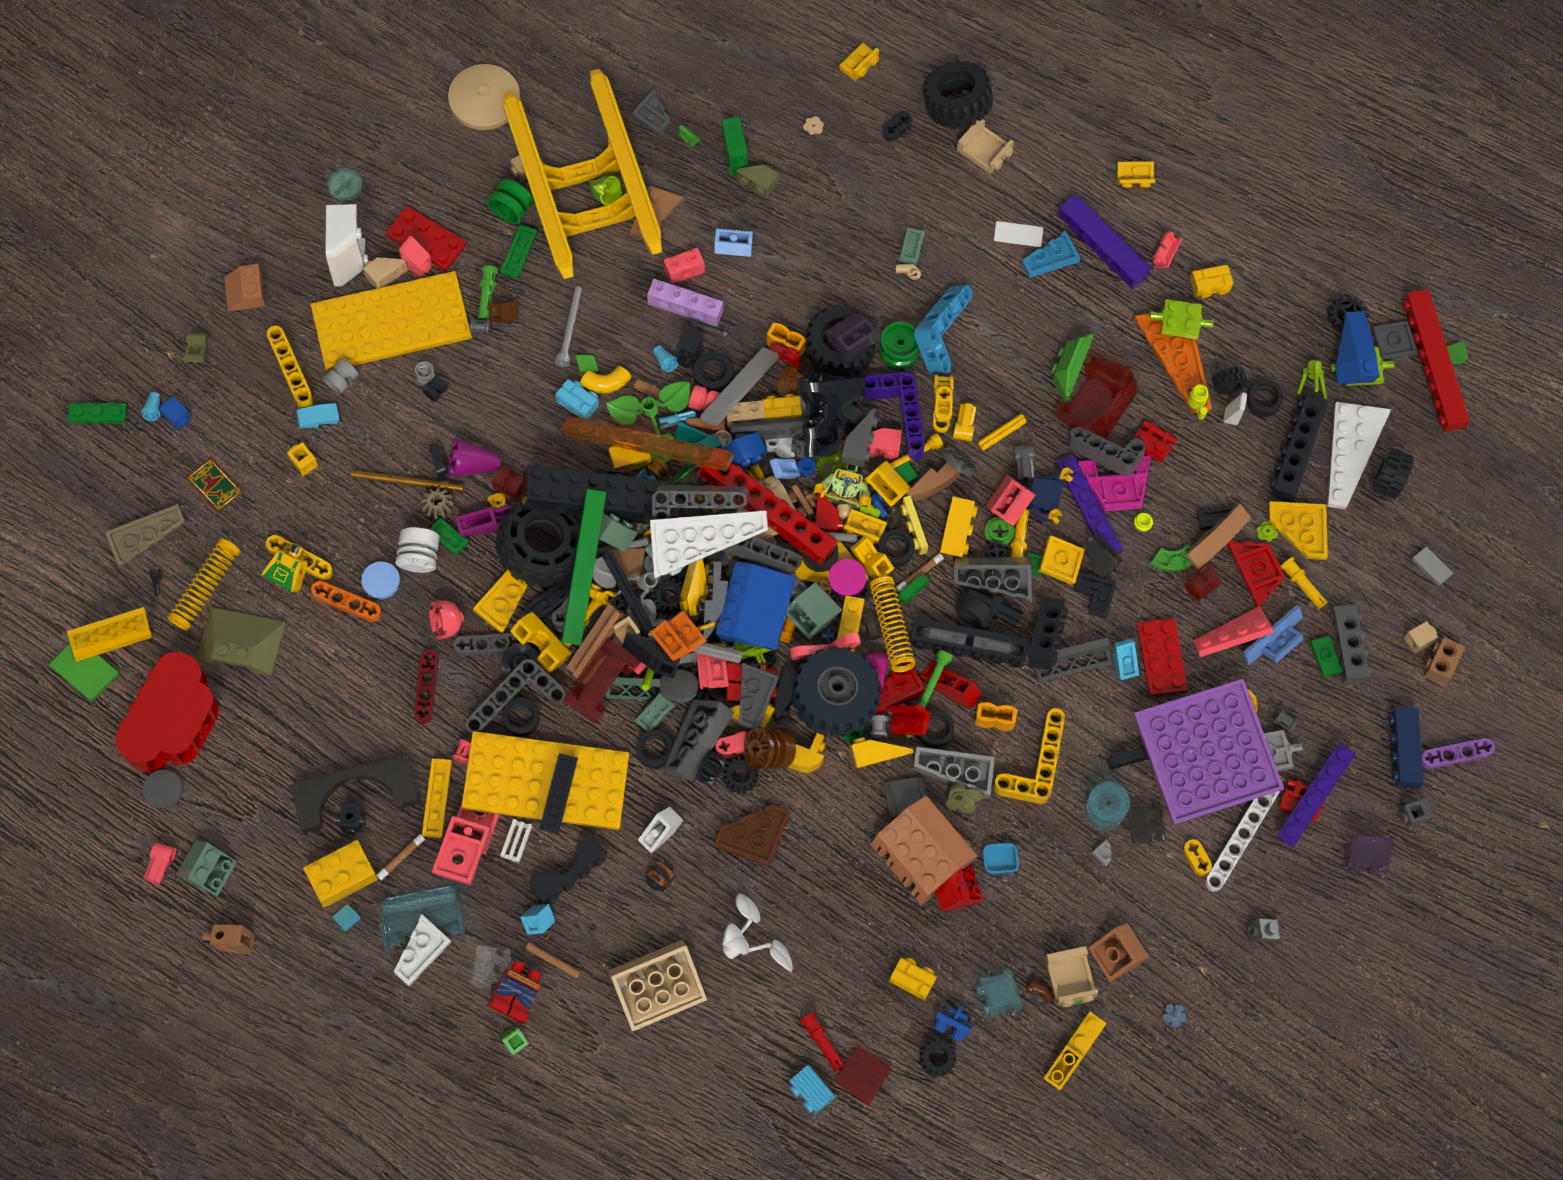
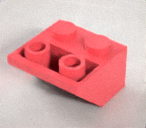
(1010, 500)

